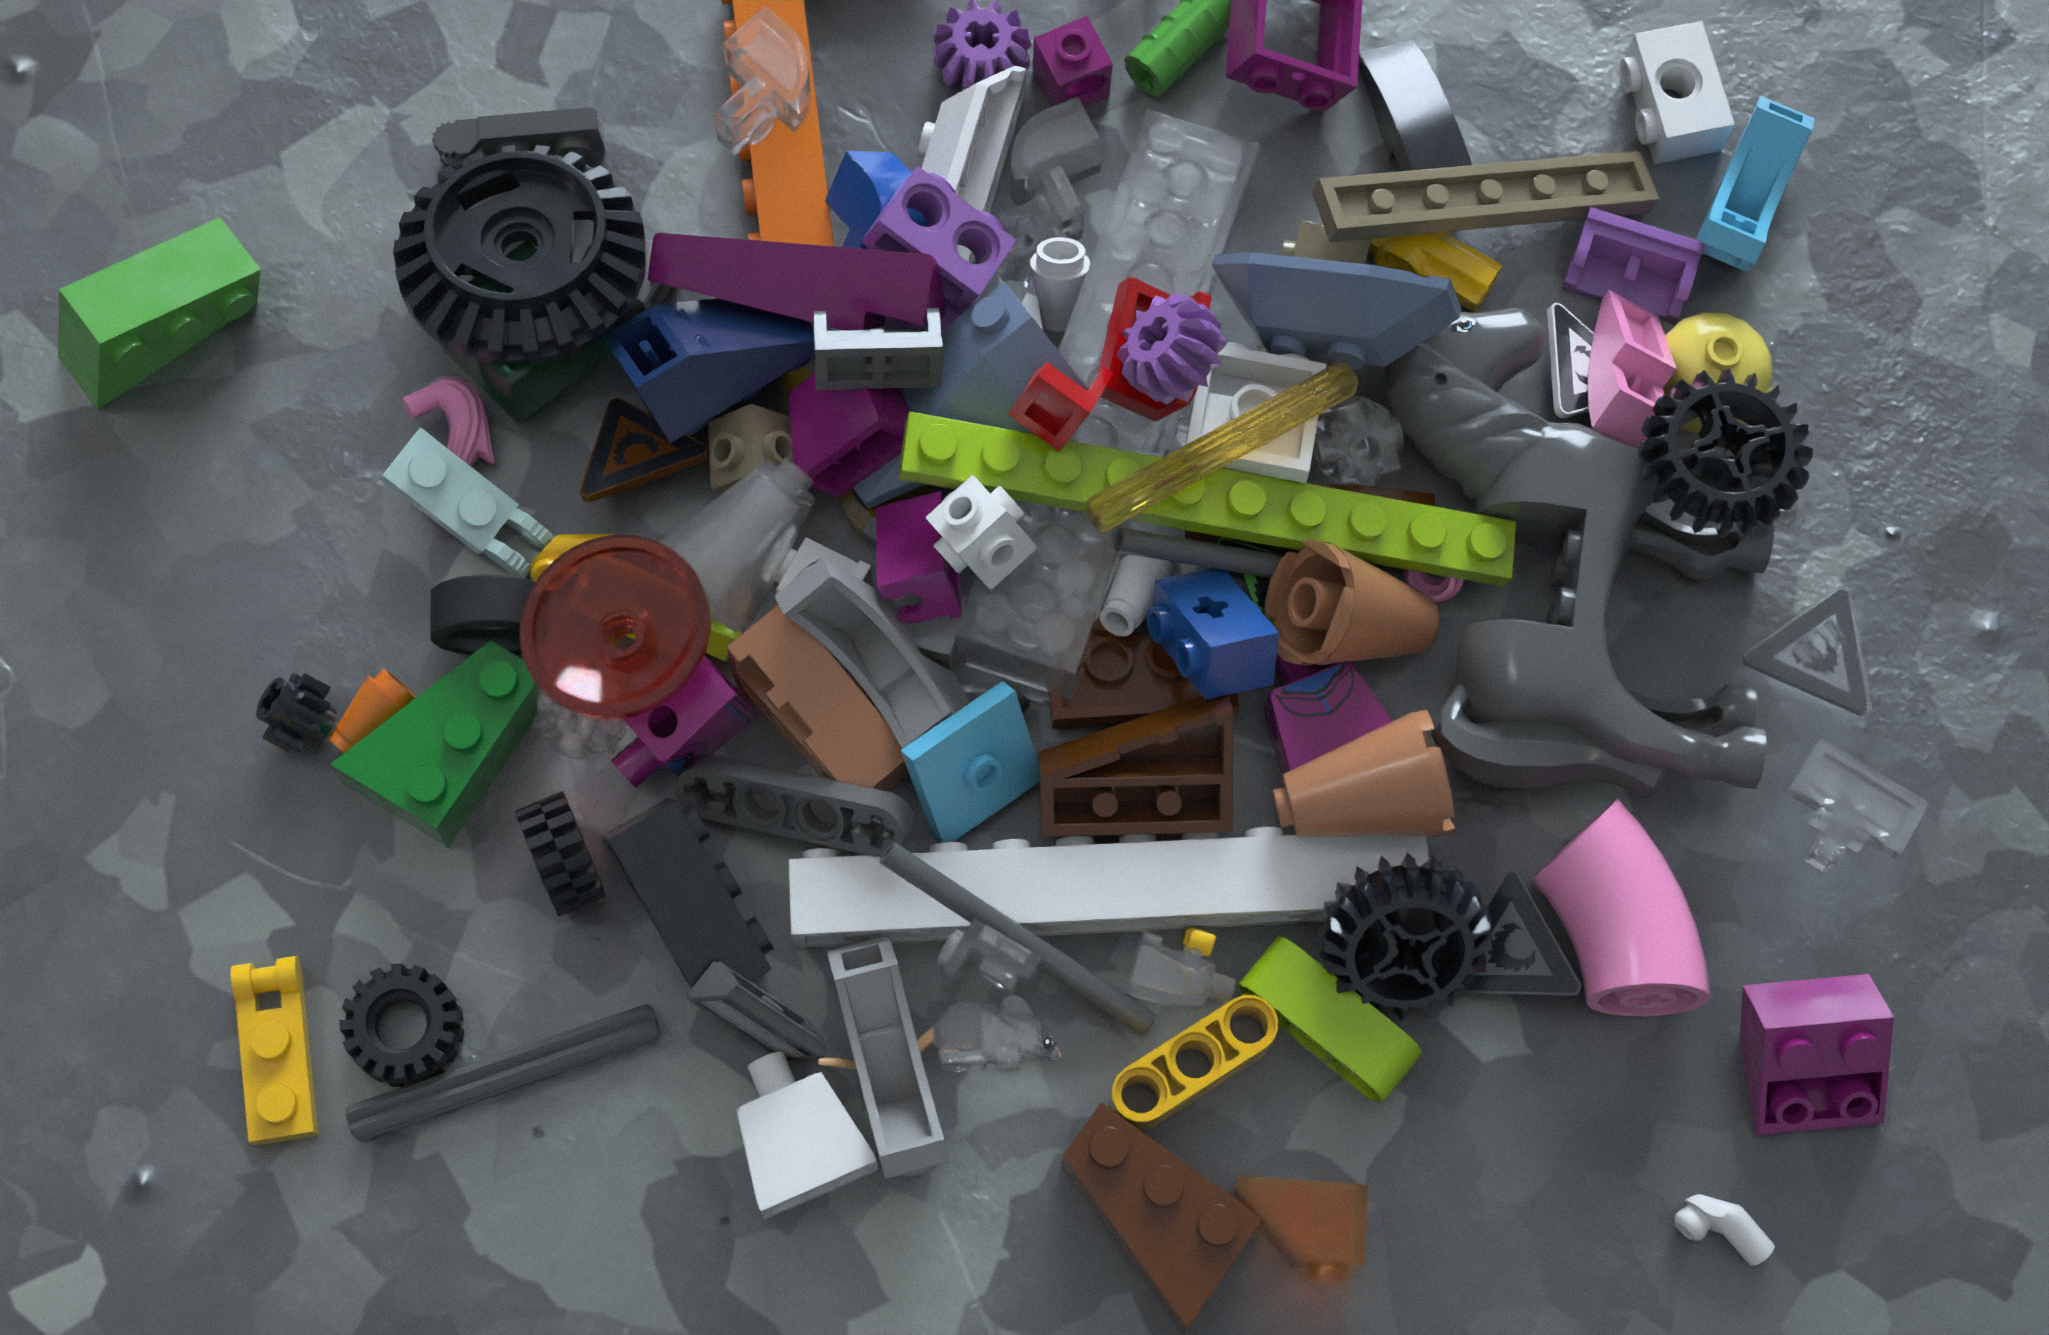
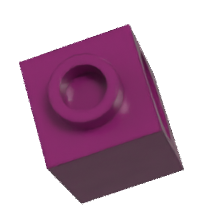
(1072, 64)

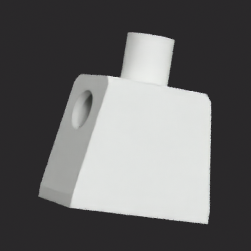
(798, 1137)

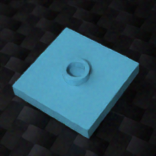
(972, 763)

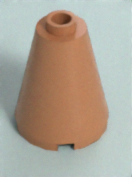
(1345, 609)
(1372, 787)

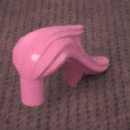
(464, 412)

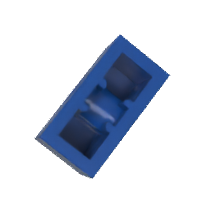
(1213, 632)

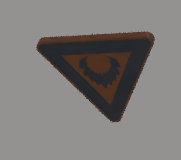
(634, 451)

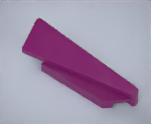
(795, 279)

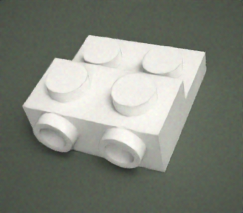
(1244, 383)

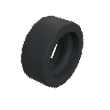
(478, 609)

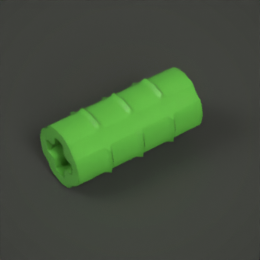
(1177, 43)

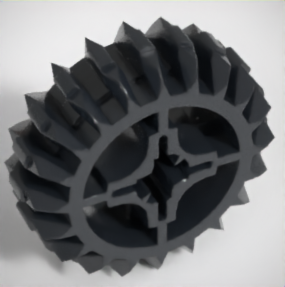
(1717, 408)
(1418, 905)

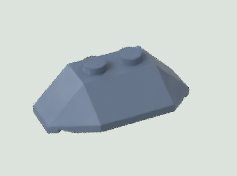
(1335, 306)

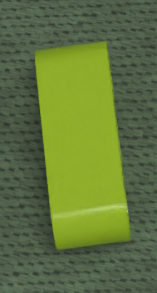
(1331, 1025)

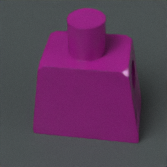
(845, 433)

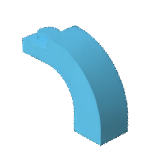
(1754, 184)

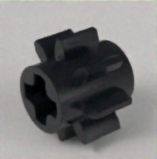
(296, 712)

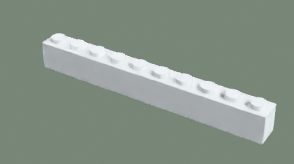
(1089, 885)

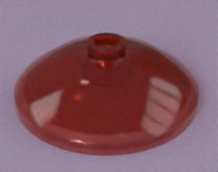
(595, 599)

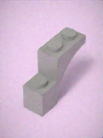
(873, 647)
(887, 1057)

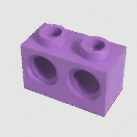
(949, 224)

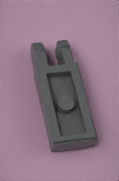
(562, 130)

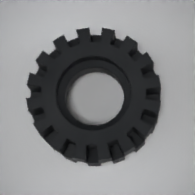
(560, 853)
(379, 994)

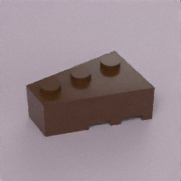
(1143, 775)
(1159, 1211)

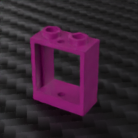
(1276, 73)

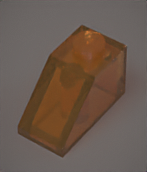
(1310, 1222)

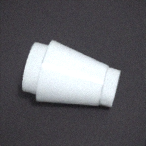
(1058, 278)
(1132, 593)

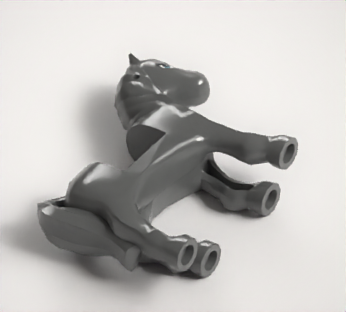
(1547, 692)

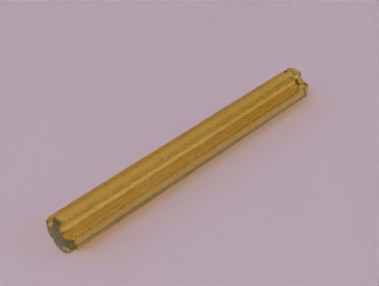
(1221, 446)

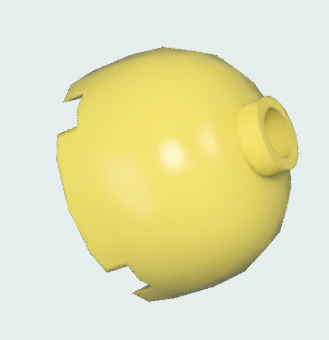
(1716, 344)

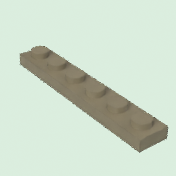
(1483, 196)

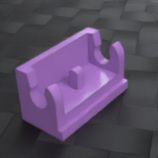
(1634, 262)

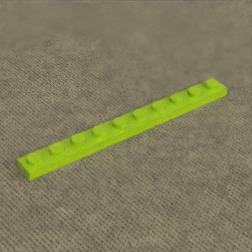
(1221, 504)

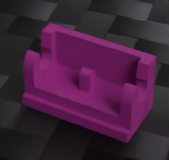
(912, 564)

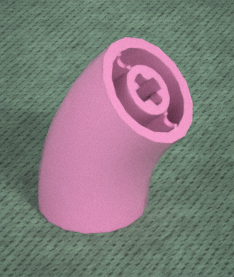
(1626, 919)

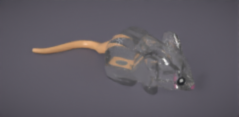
(982, 1034)

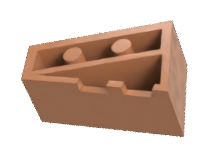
(815, 704)

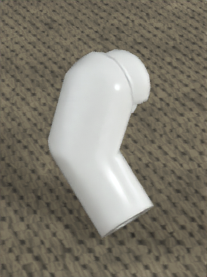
(1726, 1219)

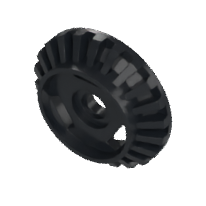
(548, 300)

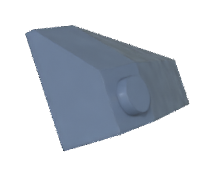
(985, 368)

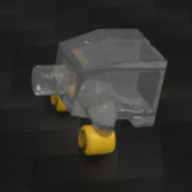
(1177, 974)

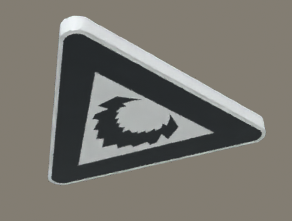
(1569, 356)

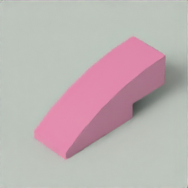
(1626, 368)

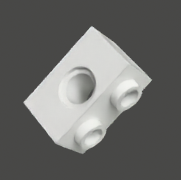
(1683, 62)

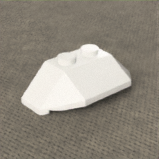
(974, 138)

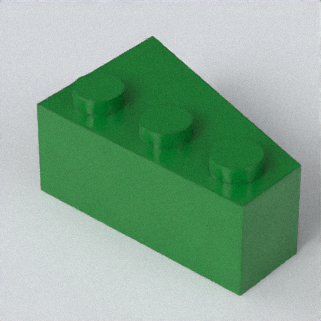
(446, 744)

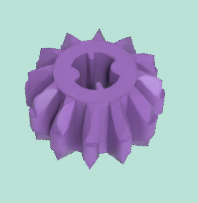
(979, 44)
(1171, 348)

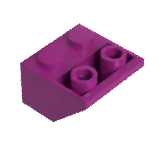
(1816, 1053)

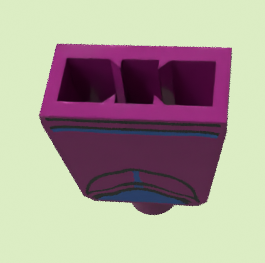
(1319, 711)
(706, 717)

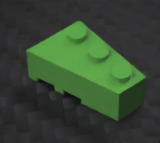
(153, 308)

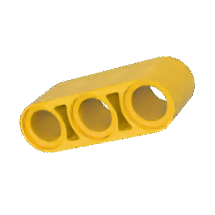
(1215, 1041)

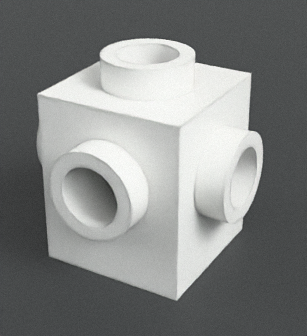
(981, 531)

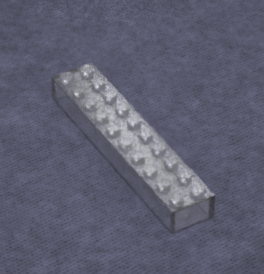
(1163, 228)

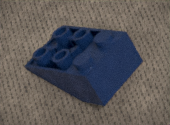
(705, 357)

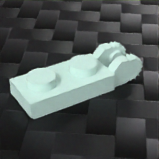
(462, 501)

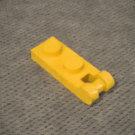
(275, 1053)

